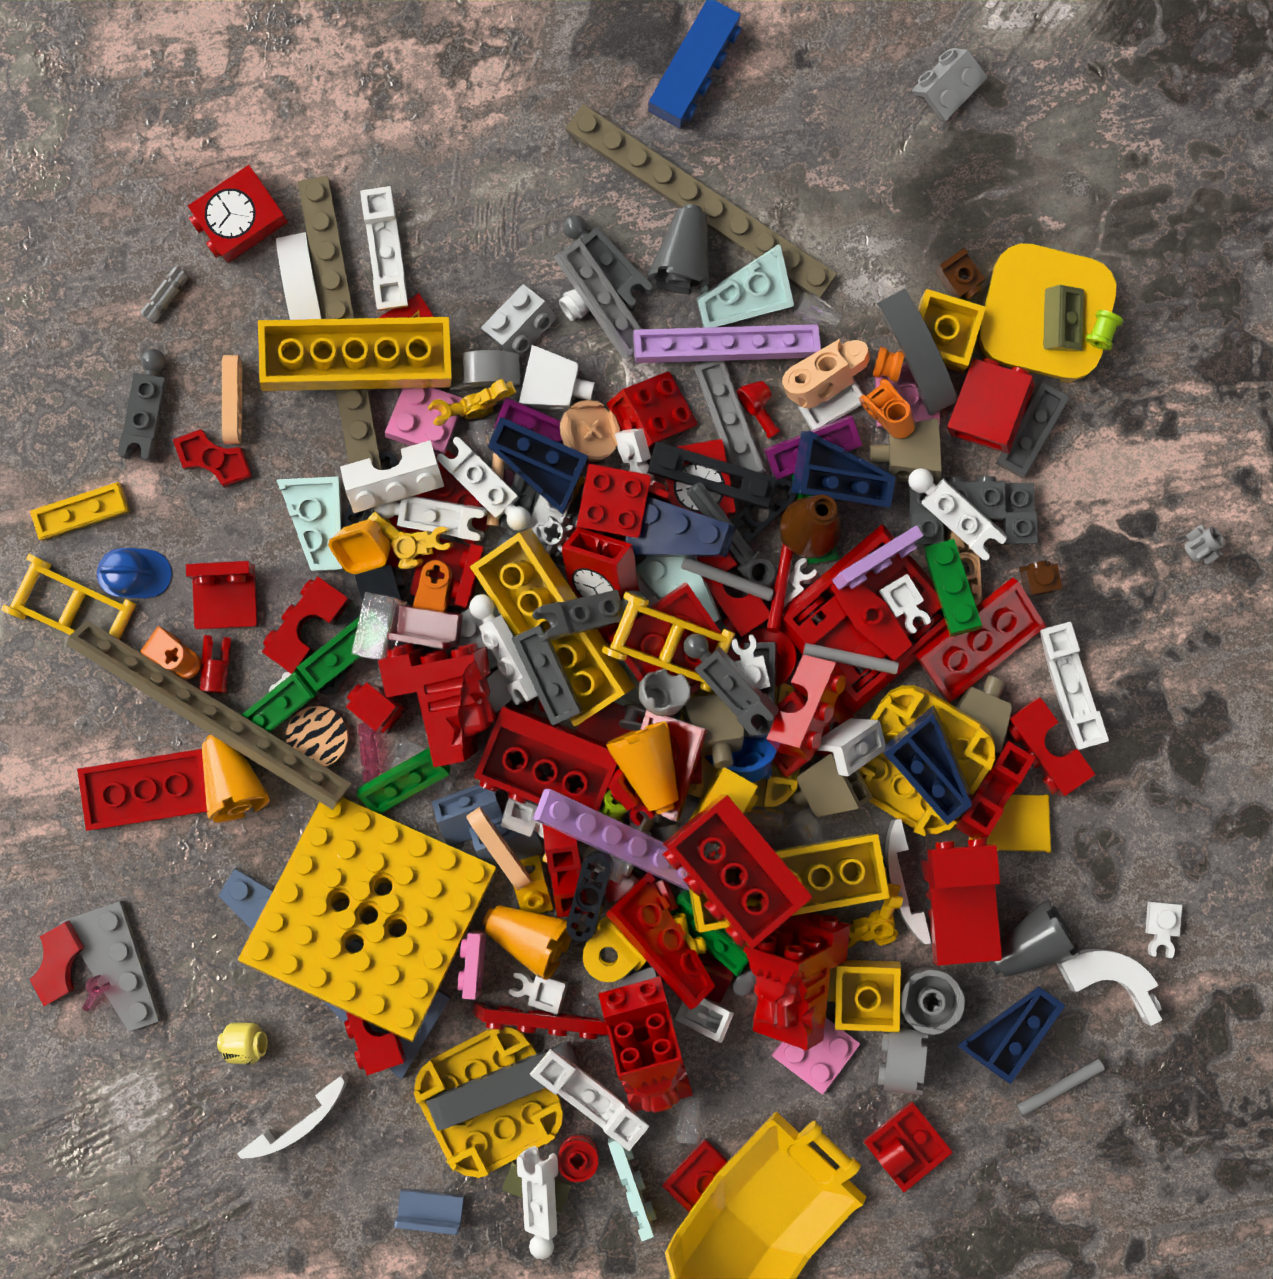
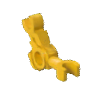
(473, 405)
(409, 546)
(880, 923)

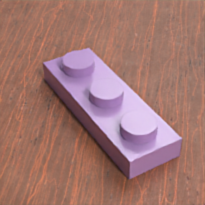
(878, 559)

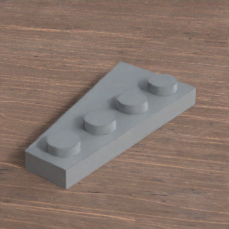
(113, 954)

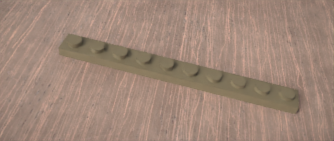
(684, 189)
(337, 304)
(209, 714)

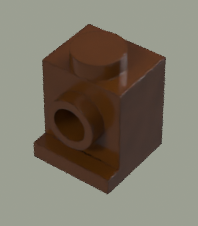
(949, 276)
(1040, 578)

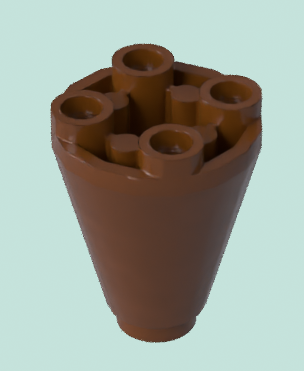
(811, 526)

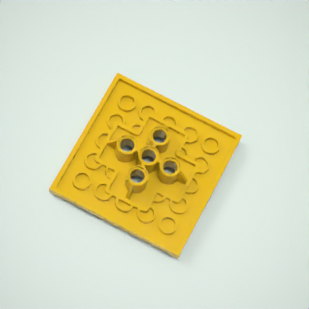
(347, 857)

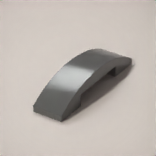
(919, 351)

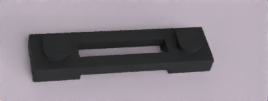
(754, 490)

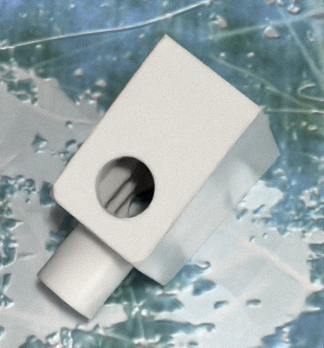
(552, 382)

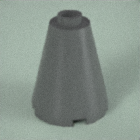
(683, 254)
(1036, 942)

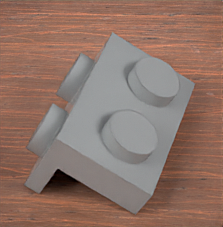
(950, 82)
(519, 321)

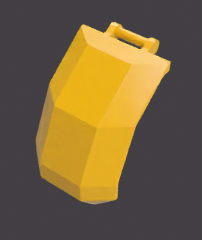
(767, 1207)

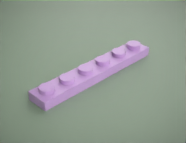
(725, 343)
(606, 835)

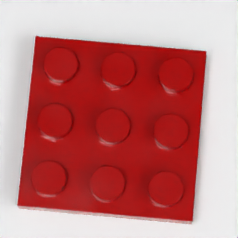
(650, 633)

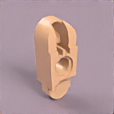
(825, 373)

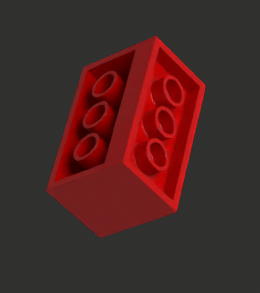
(544, 743)
(757, 867)

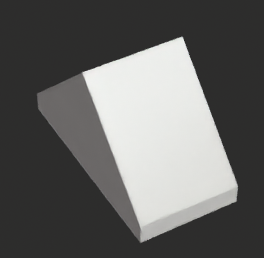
(707, 1018)

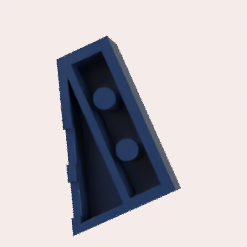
(539, 461)
(839, 474)
(680, 533)
(931, 766)
(1014, 1034)

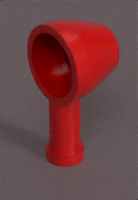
(754, 399)

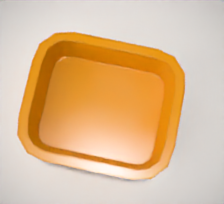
(360, 547)

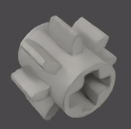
(550, 530)
(1204, 544)

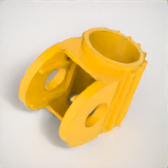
(610, 936)

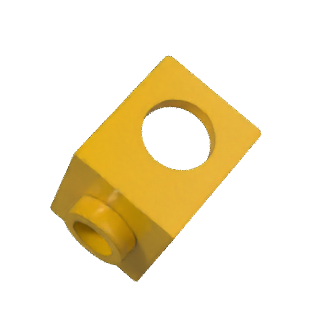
(535, 895)

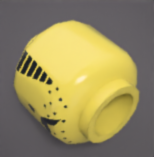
(242, 1043)

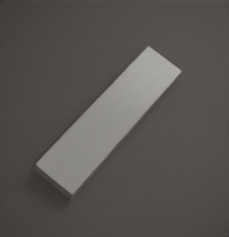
(599, 296)
(728, 416)

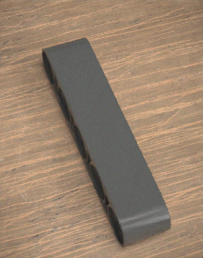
(491, 1089)

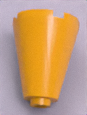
(648, 765)
(230, 782)
(529, 937)

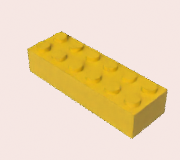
(354, 353)
(524, 577)
(831, 871)

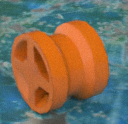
(888, 364)

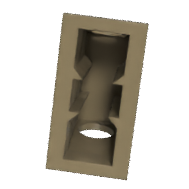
(911, 453)
(988, 708)
(723, 732)
(828, 791)

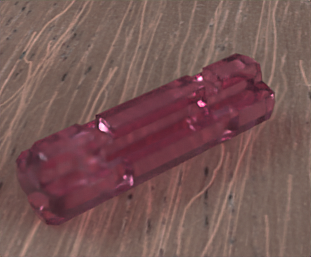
(368, 752)

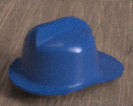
(134, 573)
(753, 760)

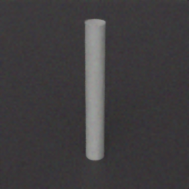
(726, 578)
(851, 658)
(1060, 1087)

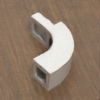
(1103, 964)

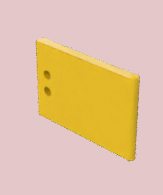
(1023, 825)

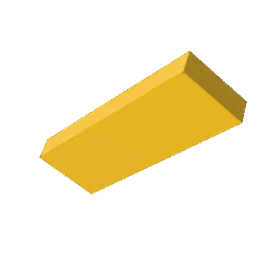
(79, 511)

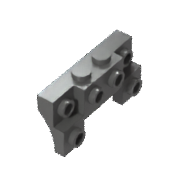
(995, 499)

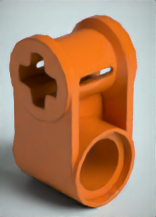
(885, 406)
(434, 595)
(171, 654)

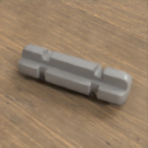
(164, 294)

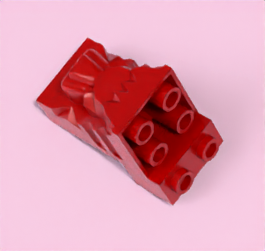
(450, 695)
(963, 902)
(794, 977)
(645, 1045)

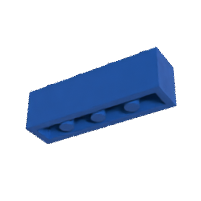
(694, 63)

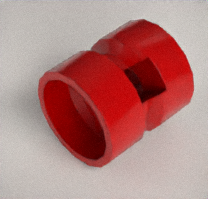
(578, 1157)

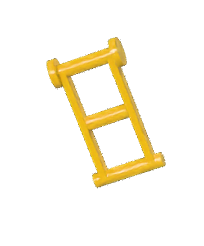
(39, 566)
(637, 603)

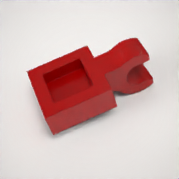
(627, 796)

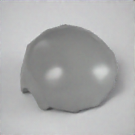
(664, 693)

